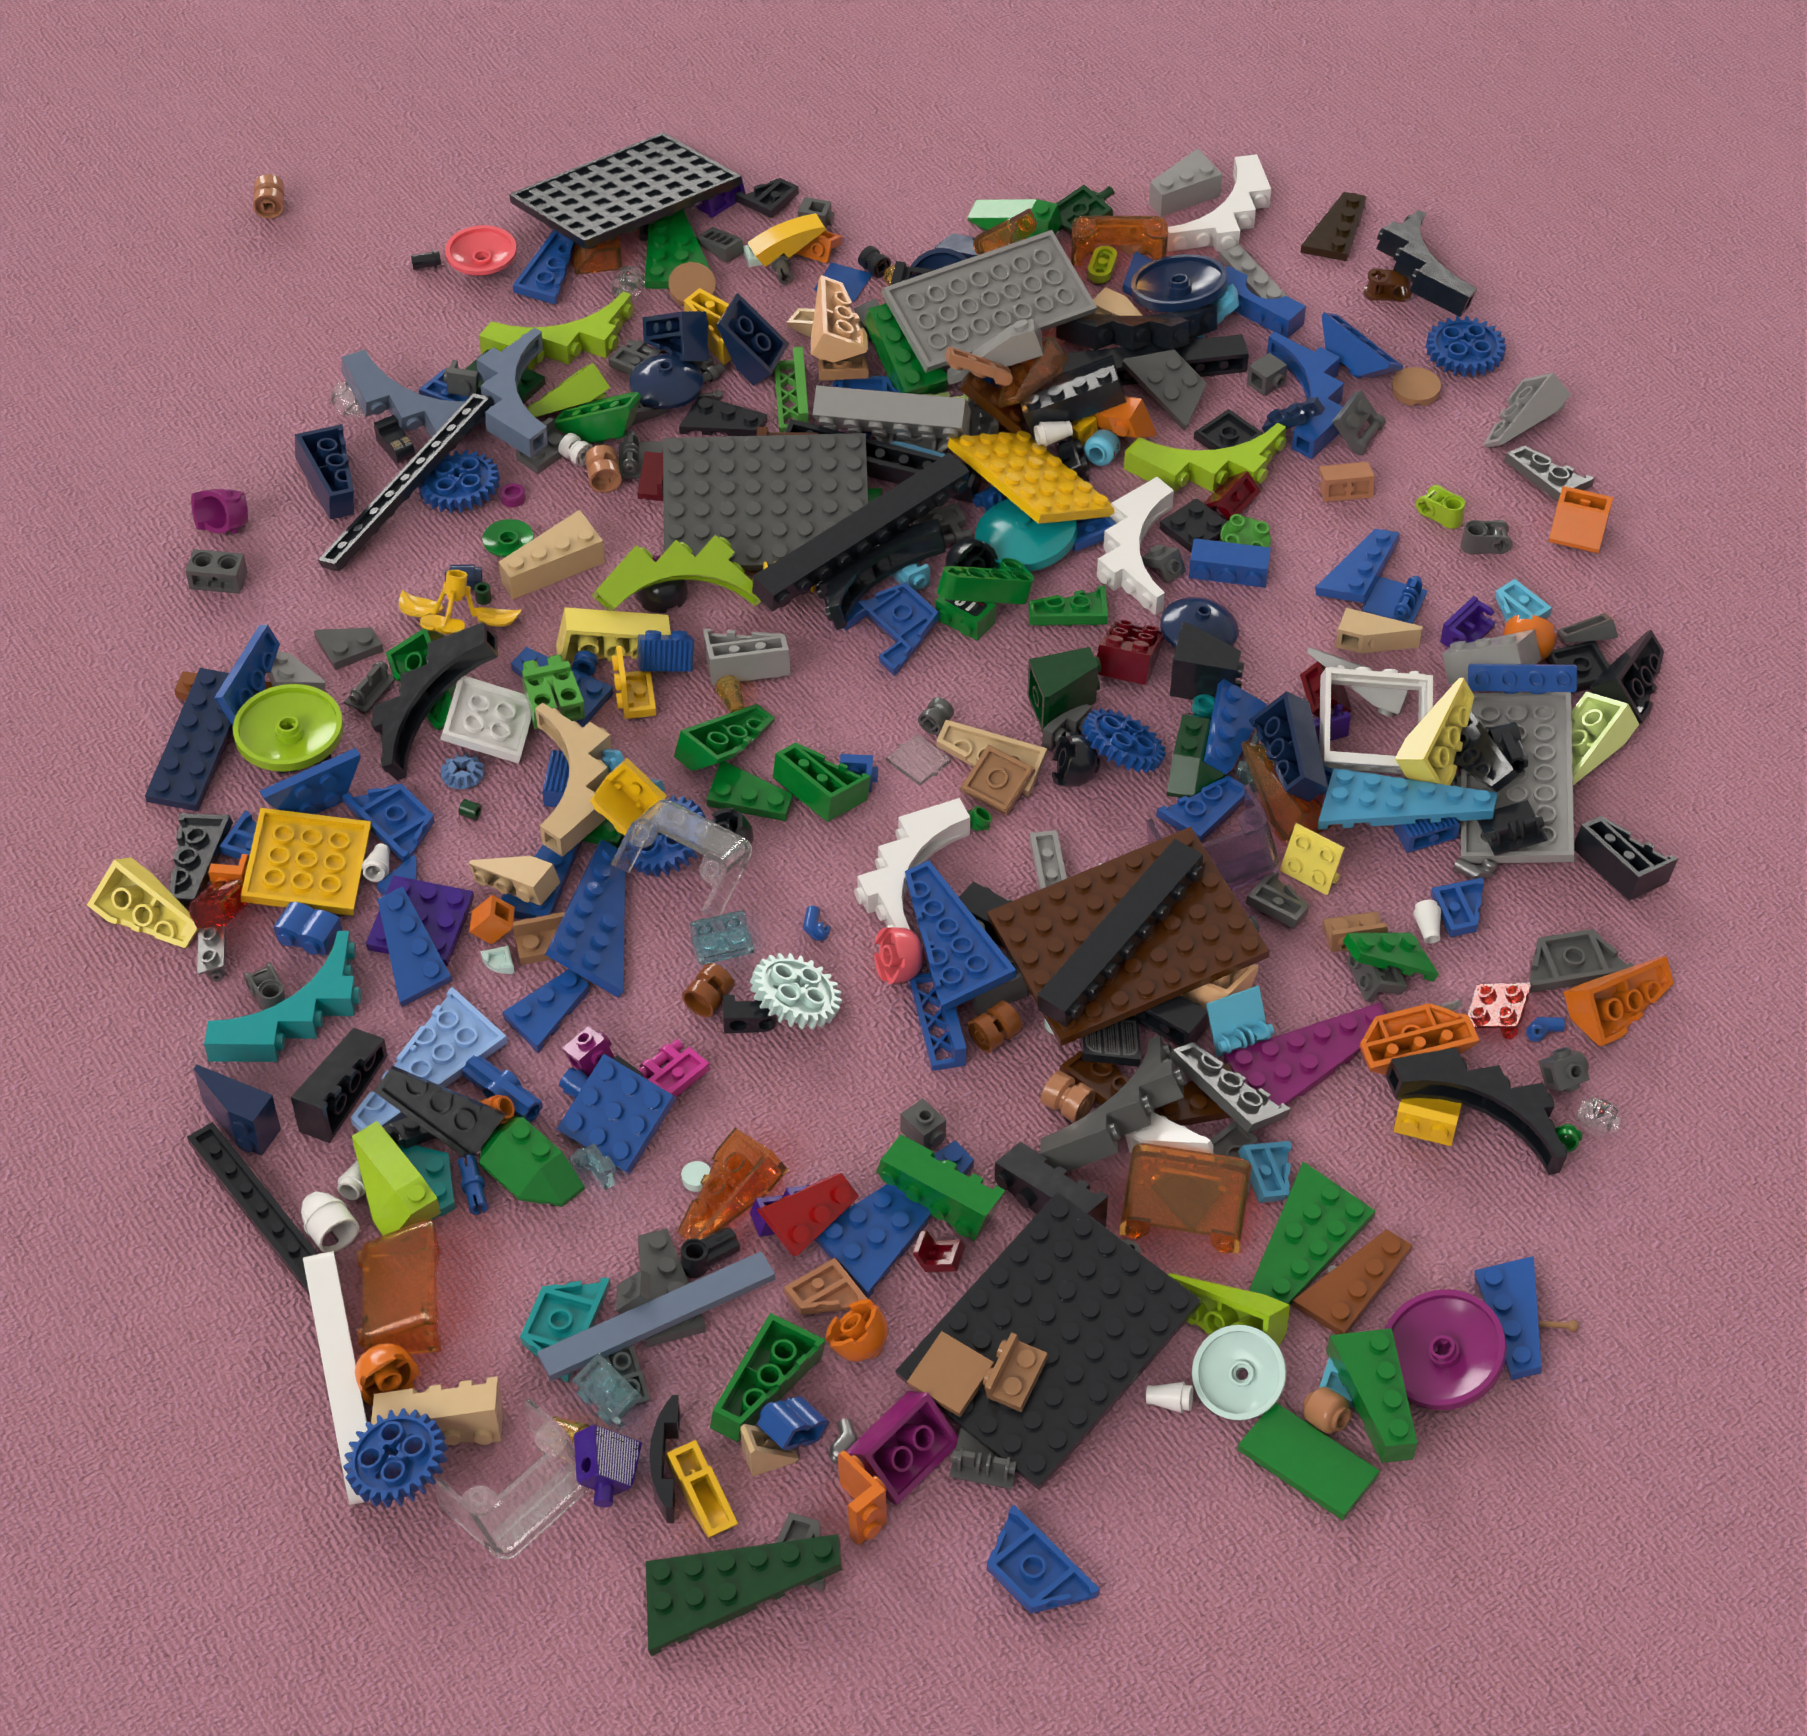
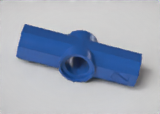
(503, 1083)

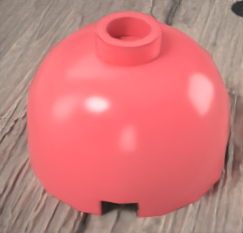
(899, 955)

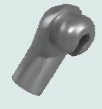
(1471, 871)
(844, 1441)

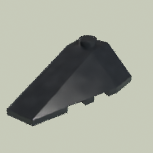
(1632, 676)

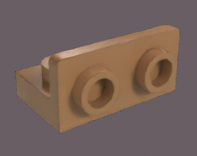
(1338, 927)
(534, 937)
(1014, 1373)

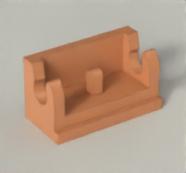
(1346, 481)

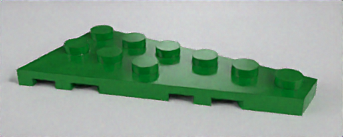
(668, 246)
(1309, 1235)

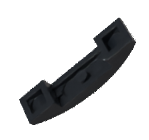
(665, 1428)

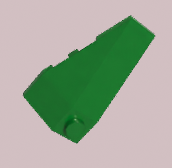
(994, 211)
(412, 655)
(721, 737)

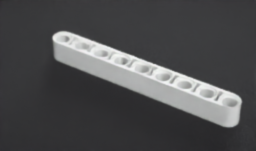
(336, 1355)

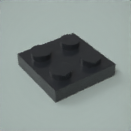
(1192, 522)

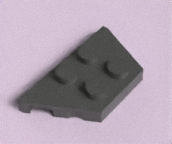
(1168, 382)
(1572, 960)

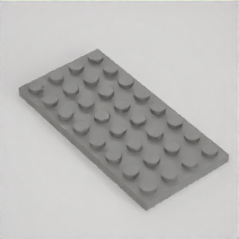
(987, 294)
(1545, 783)

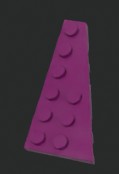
(1304, 1057)

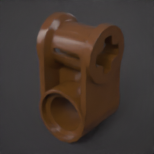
(1389, 286)

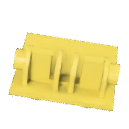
(1312, 859)

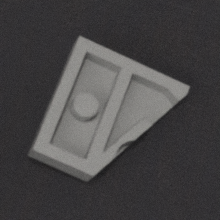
(290, 670)

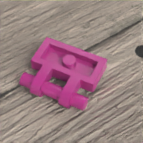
(680, 1071)

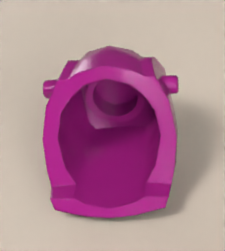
(219, 510)

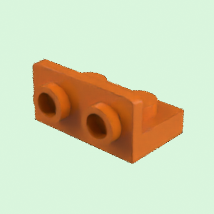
(821, 247)

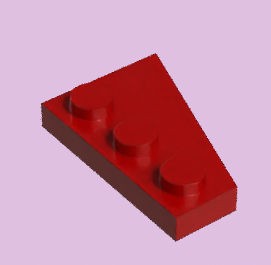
(807, 1213)

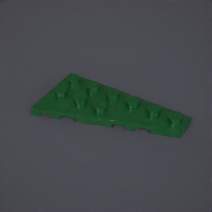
(722, 1585)

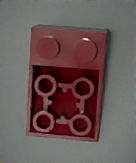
(1129, 651)

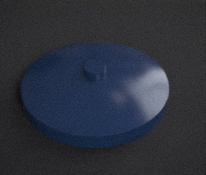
(1179, 283)

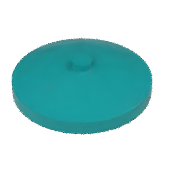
(1023, 539)

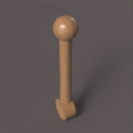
(1572, 1325)

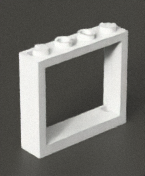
(1367, 678)

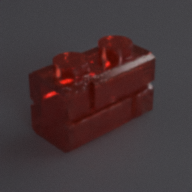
(217, 904)

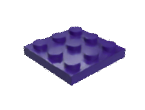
(440, 909)

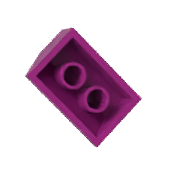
(905, 1444)

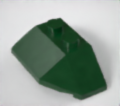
(1188, 768)

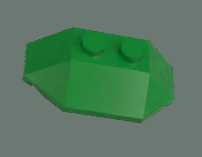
(600, 418)
(529, 1164)

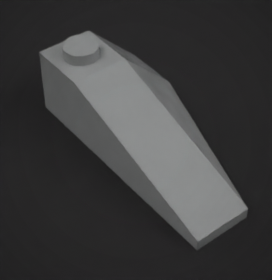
(1528, 405)
(1388, 700)

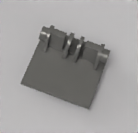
(632, 454)
(978, 1464)

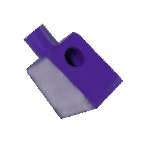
(605, 1462)

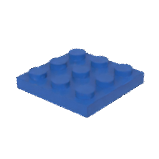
(617, 1113)

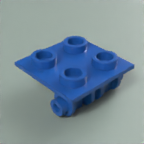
(1396, 599)

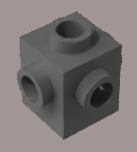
(1564, 1070)

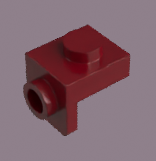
(938, 1254)

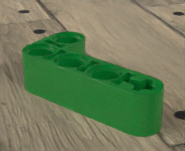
(1004, 585)

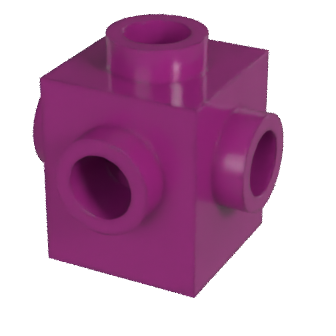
(587, 1049)

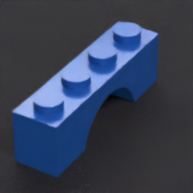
(1278, 315)

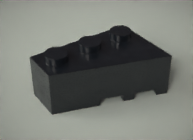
(1621, 859)

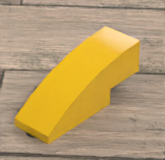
(786, 238)
(701, 1489)

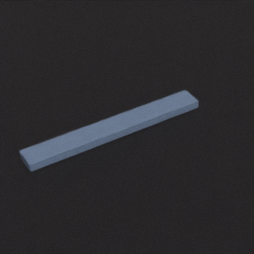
(656, 1315)

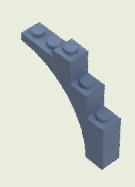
(379, 393)
(508, 416)

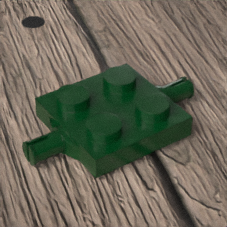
(1083, 203)

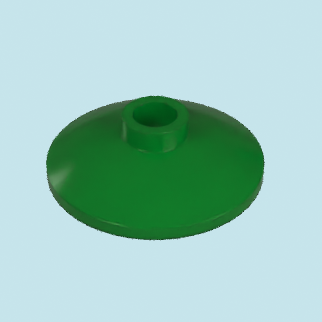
(506, 537)

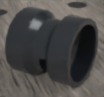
(874, 261)

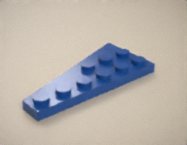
(593, 924)
(956, 946)
(881, 1228)

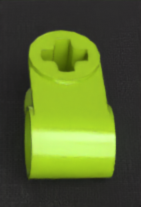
(1444, 507)

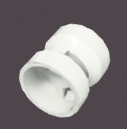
(574, 448)

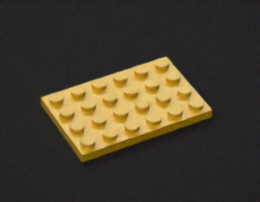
(1031, 477)

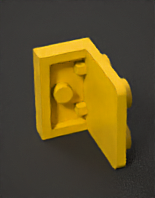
(636, 689)
(625, 796)
(1428, 1119)

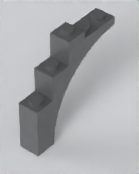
(1127, 1111)

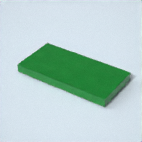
(1308, 1460)

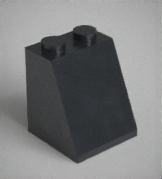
(1202, 663)

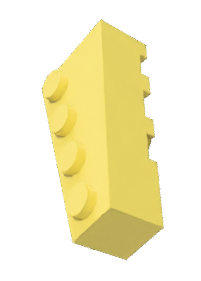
(604, 630)

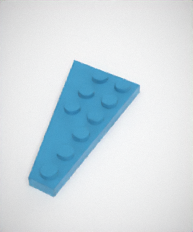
(1398, 801)

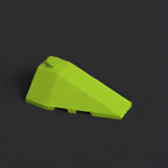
(1233, 1306)

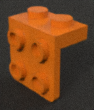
(869, 1505)

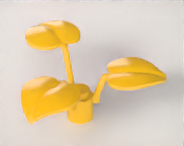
(455, 589)

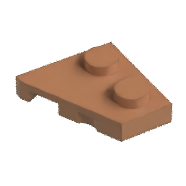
(823, 1290)

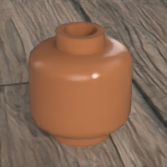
(1327, 1410)

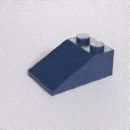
(750, 340)
(240, 1109)

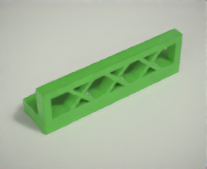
(799, 389)

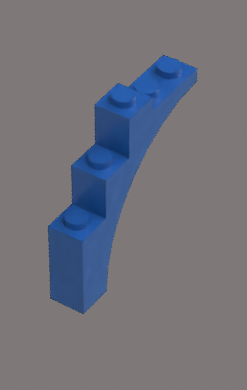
(1317, 376)

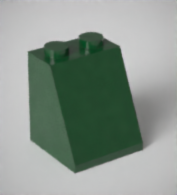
(1062, 683)

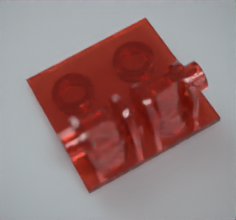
(1499, 1006)

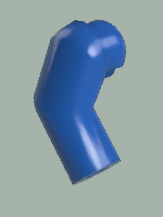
(812, 926)
(1543, 1025)

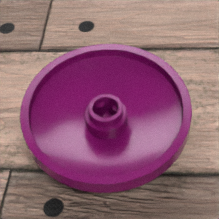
(1448, 1348)

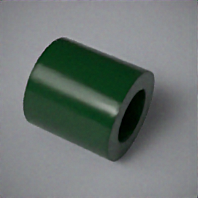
(482, 593)
(470, 809)

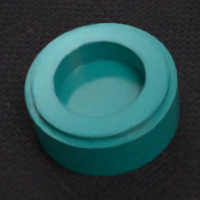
(1203, 705)

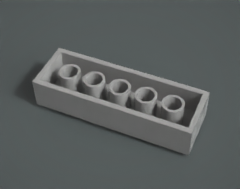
(891, 413)

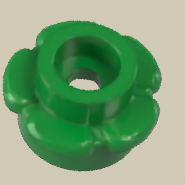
(979, 818)
(1572, 1140)

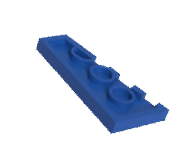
(547, 269)
(1361, 569)
(248, 672)
(594, 692)
(1230, 725)
(563, 867)
(411, 951)
(1512, 1296)

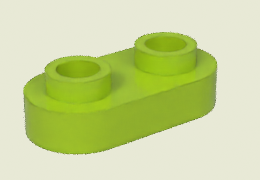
(1102, 264)

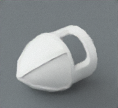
(325, 1214)

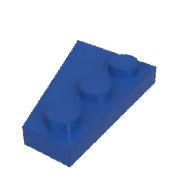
(1206, 809)
(544, 1009)

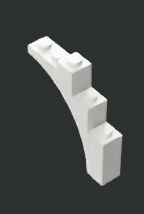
(1223, 225)
(1122, 542)
(918, 838)

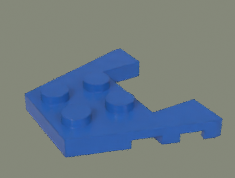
(902, 616)

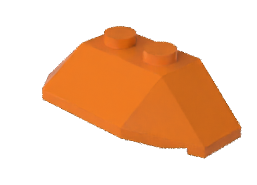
(1415, 1032)

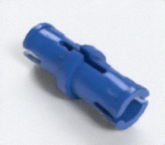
(472, 1184)

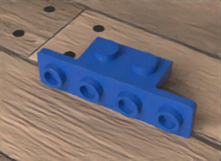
(1522, 678)

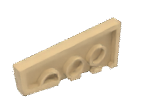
(969, 744)

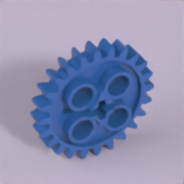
(1465, 346)
(460, 482)
(1123, 740)
(664, 851)
(395, 1447)

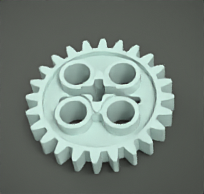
(795, 991)

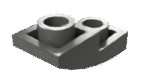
(1067, 722)
(627, 1365)

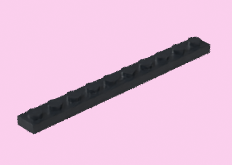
(405, 482)

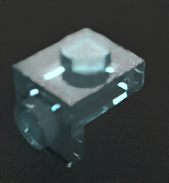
(592, 1159)

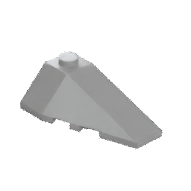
(1009, 347)

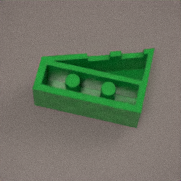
(819, 783)

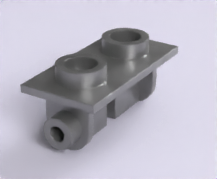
(211, 952)

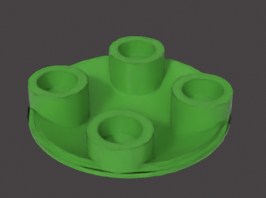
(1246, 531)

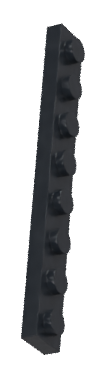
(253, 1199)

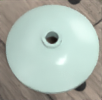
(1217, 1370)

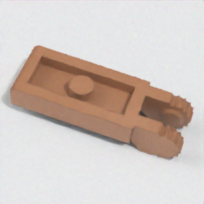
(979, 366)

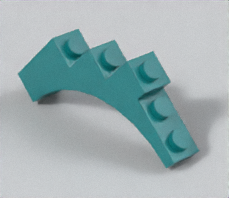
(263, 1034)

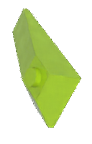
(577, 389)
(391, 1182)

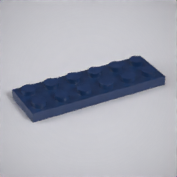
(192, 747)

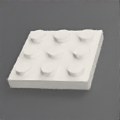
(488, 719)

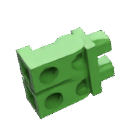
(554, 687)

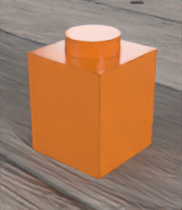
(492, 919)

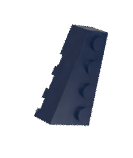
(1292, 745)

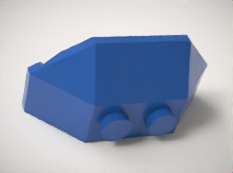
(1355, 349)

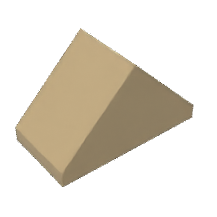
(763, 1452)

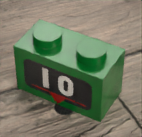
(967, 617)

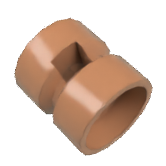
(268, 196)
(603, 468)
(1064, 1095)

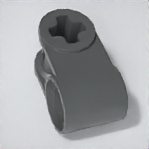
(1483, 537)
(265, 986)

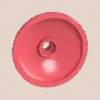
(480, 250)

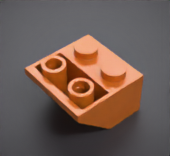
(1580, 519)

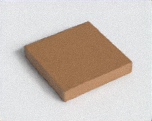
(849, 368)
(997, 780)
(950, 1373)

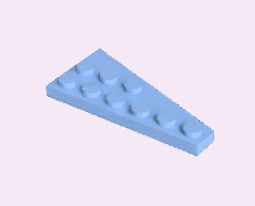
(437, 1053)

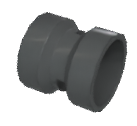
(934, 716)

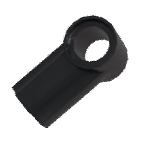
(1509, 742)
(707, 1251)

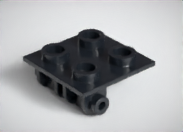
(1513, 828)

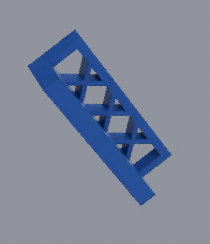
(949, 1023)

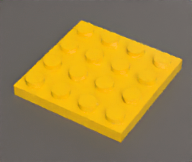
(306, 861)

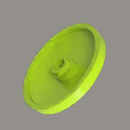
(288, 727)

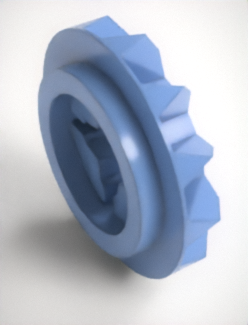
(462, 779)

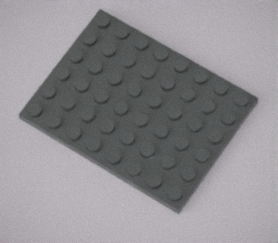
(760, 491)

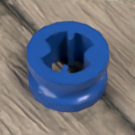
(585, 662)

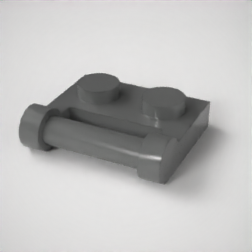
(1353, 417)

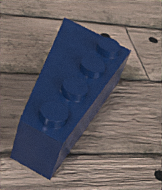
(326, 467)

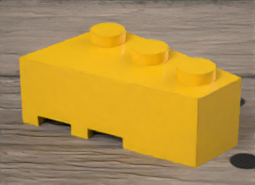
(714, 308)

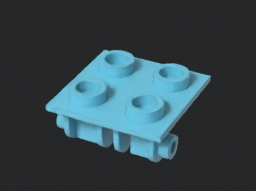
(1238, 1021)

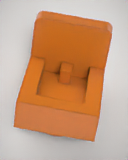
(223, 872)

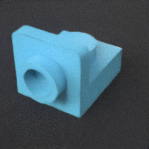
(914, 575)

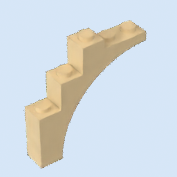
(582, 748)

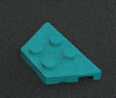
(436, 1171)
(561, 1313)

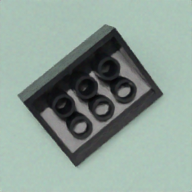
(1075, 394)

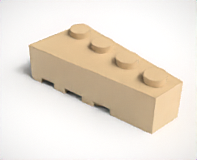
(552, 556)
(462, 1412)

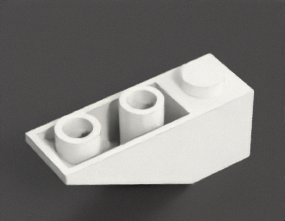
(1169, 1134)

